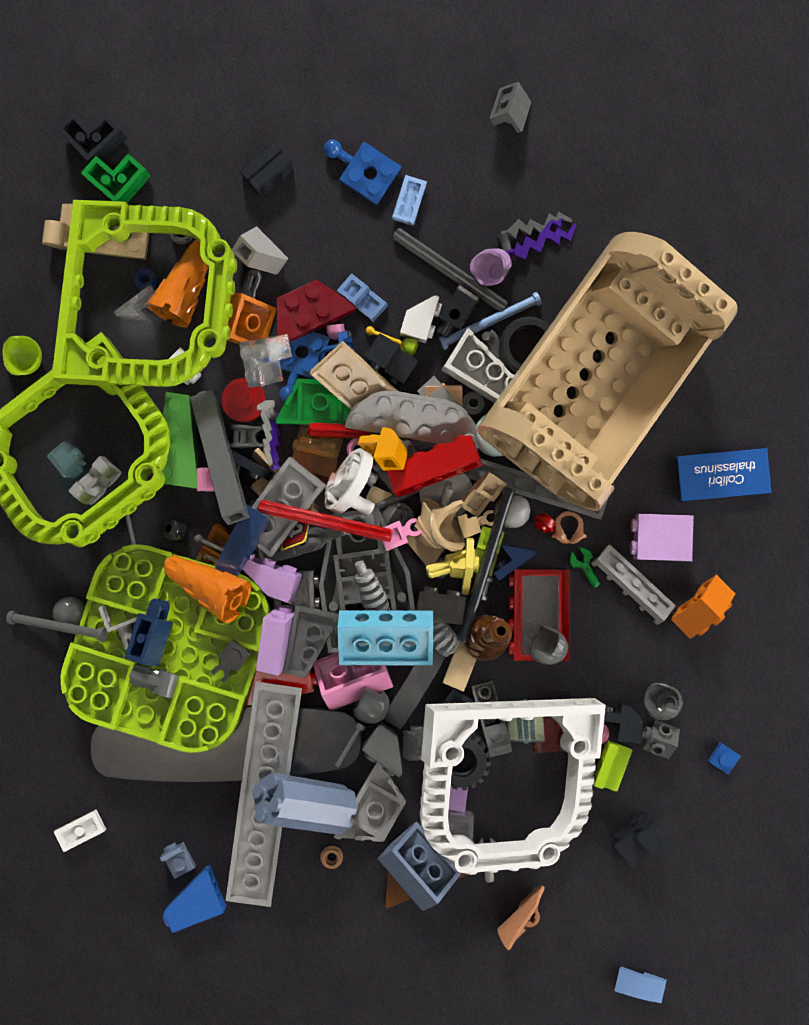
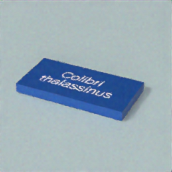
(723, 474)

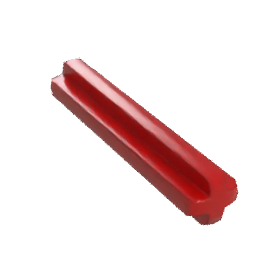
(335, 430)

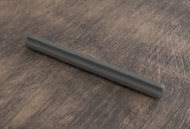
(449, 270)

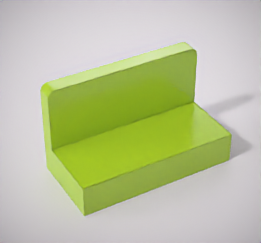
(611, 765)

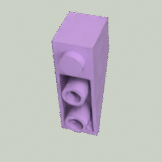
(273, 579)

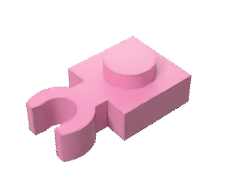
(399, 534)

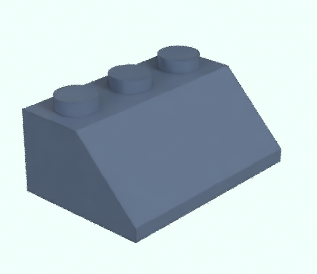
(419, 867)

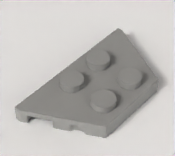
(377, 807)

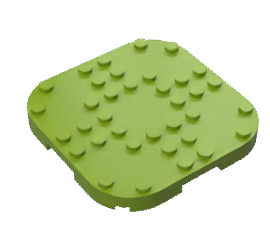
(202, 706)

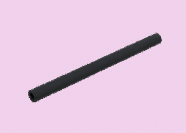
(486, 564)

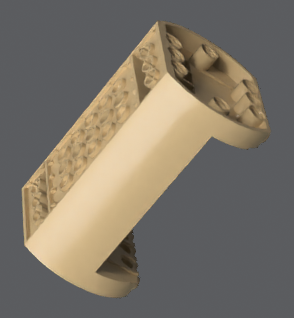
(661, 326)

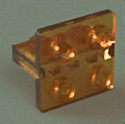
(316, 453)

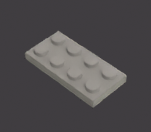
(290, 487)

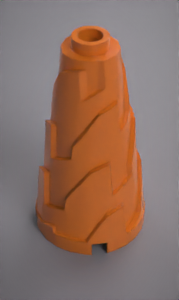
(179, 292)
(213, 589)

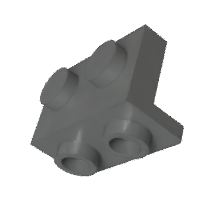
(306, 593)

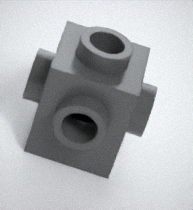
(660, 739)

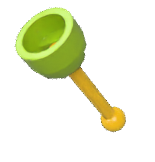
(407, 345)

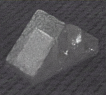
(133, 308)

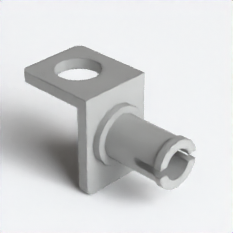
(124, 629)

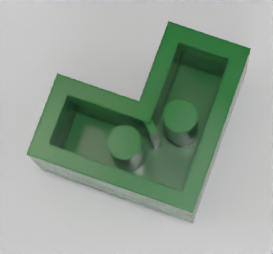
(119, 183)

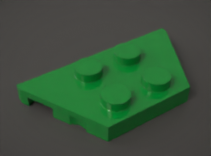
(312, 405)

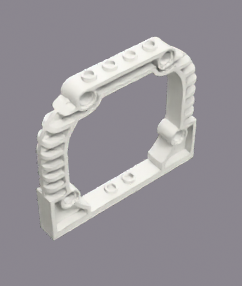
(452, 724)

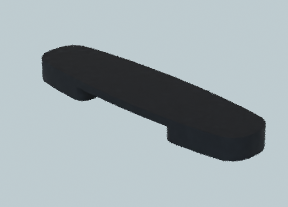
(317, 747)

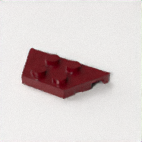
(310, 309)

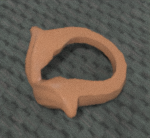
(559, 533)

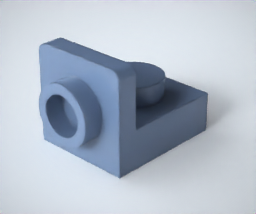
(178, 859)

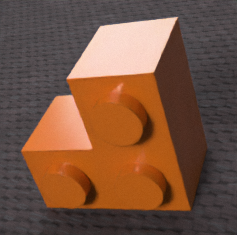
(704, 608)

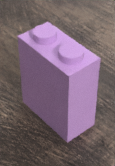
(662, 537)
(275, 640)

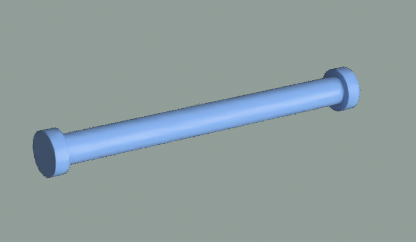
(495, 318)

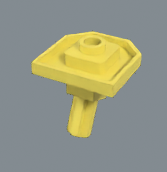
(458, 565)

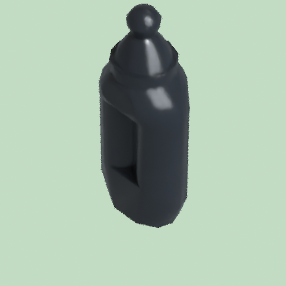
(252, 282)

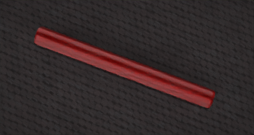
(325, 520)

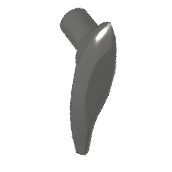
(493, 342)

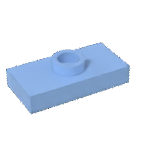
(409, 200)

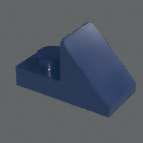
(517, 557)

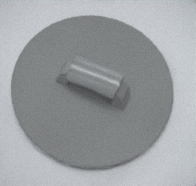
(448, 491)

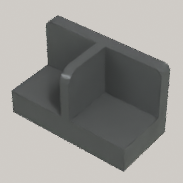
(511, 106)

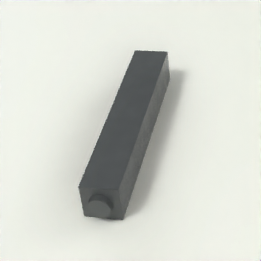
(219, 457)

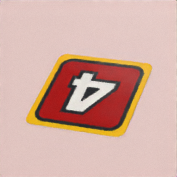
(297, 535)

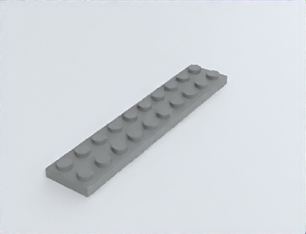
(267, 751)

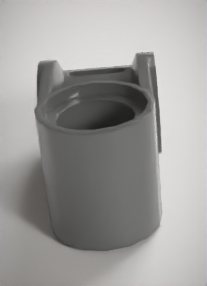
(246, 437)

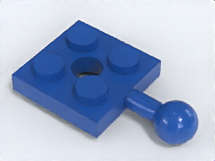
(365, 158)
(301, 366)

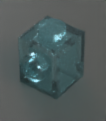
(67, 460)

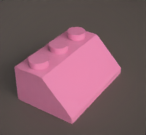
(346, 683)

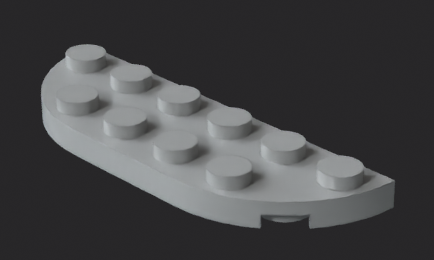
(412, 417)

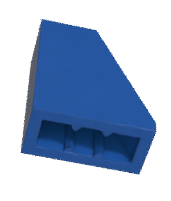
(196, 902)

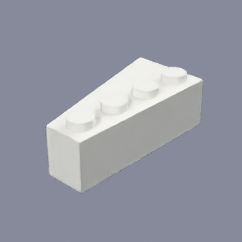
(477, 367)

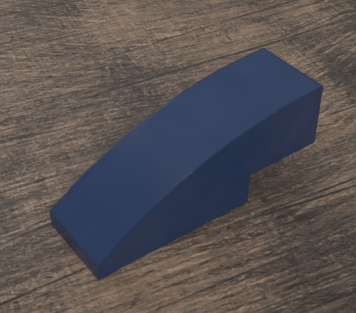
(242, 542)

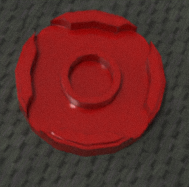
(241, 401)

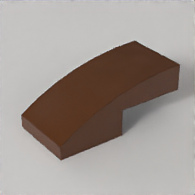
(217, 536)

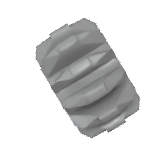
(444, 639)

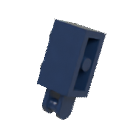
(150, 634)

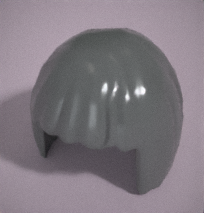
(549, 646)
(662, 701)
(371, 707)

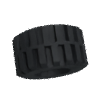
(478, 770)

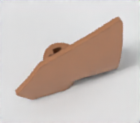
(525, 915)

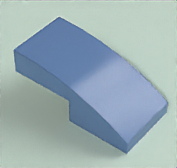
(362, 297)
(640, 985)

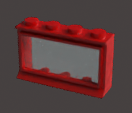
(537, 600)

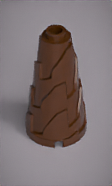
(488, 637)

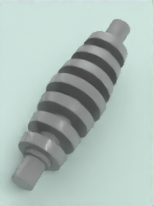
(370, 590)

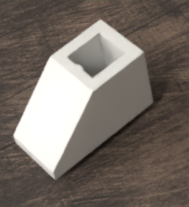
(419, 320)

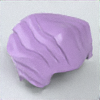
(490, 266)

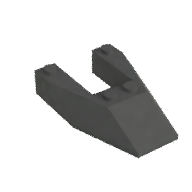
(338, 571)

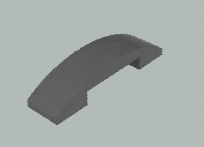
(412, 691)

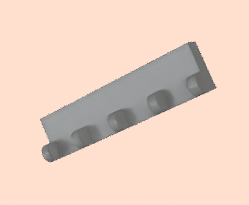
(634, 584)

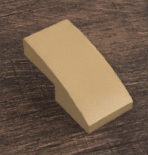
(481, 493)
(459, 668)

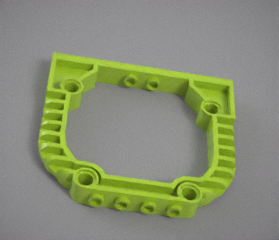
(90, 228)
(116, 504)

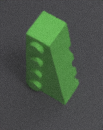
(183, 452)

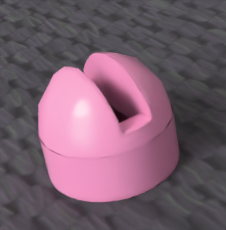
(333, 330)

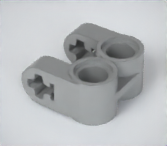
(94, 484)

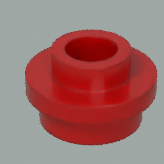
(544, 523)

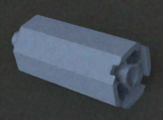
(304, 804)

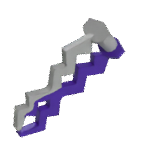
(271, 432)

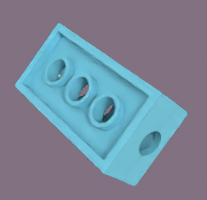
(385, 637)

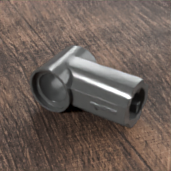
(160, 681)

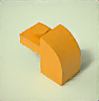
(386, 449)

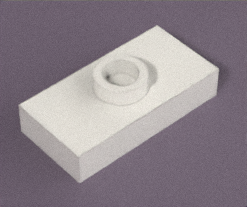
(79, 830)

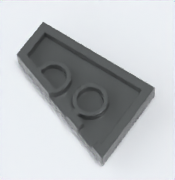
(307, 638)

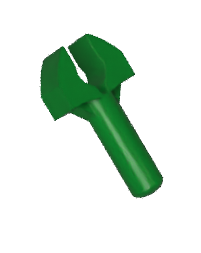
(587, 570)

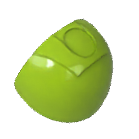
(21, 355)

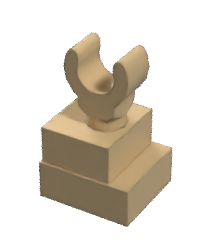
(472, 525)

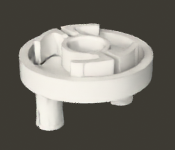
(347, 483)

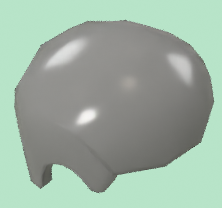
(518, 512)

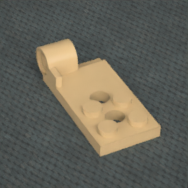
(57, 234)

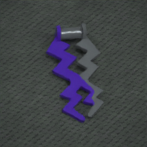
(545, 233)

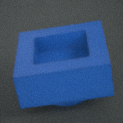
(724, 758)

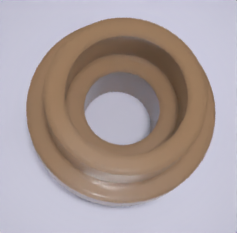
(331, 864)

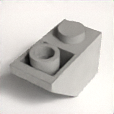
(259, 252)

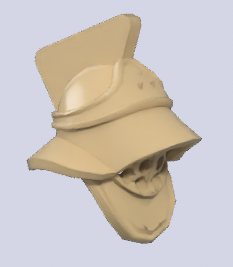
(438, 531)

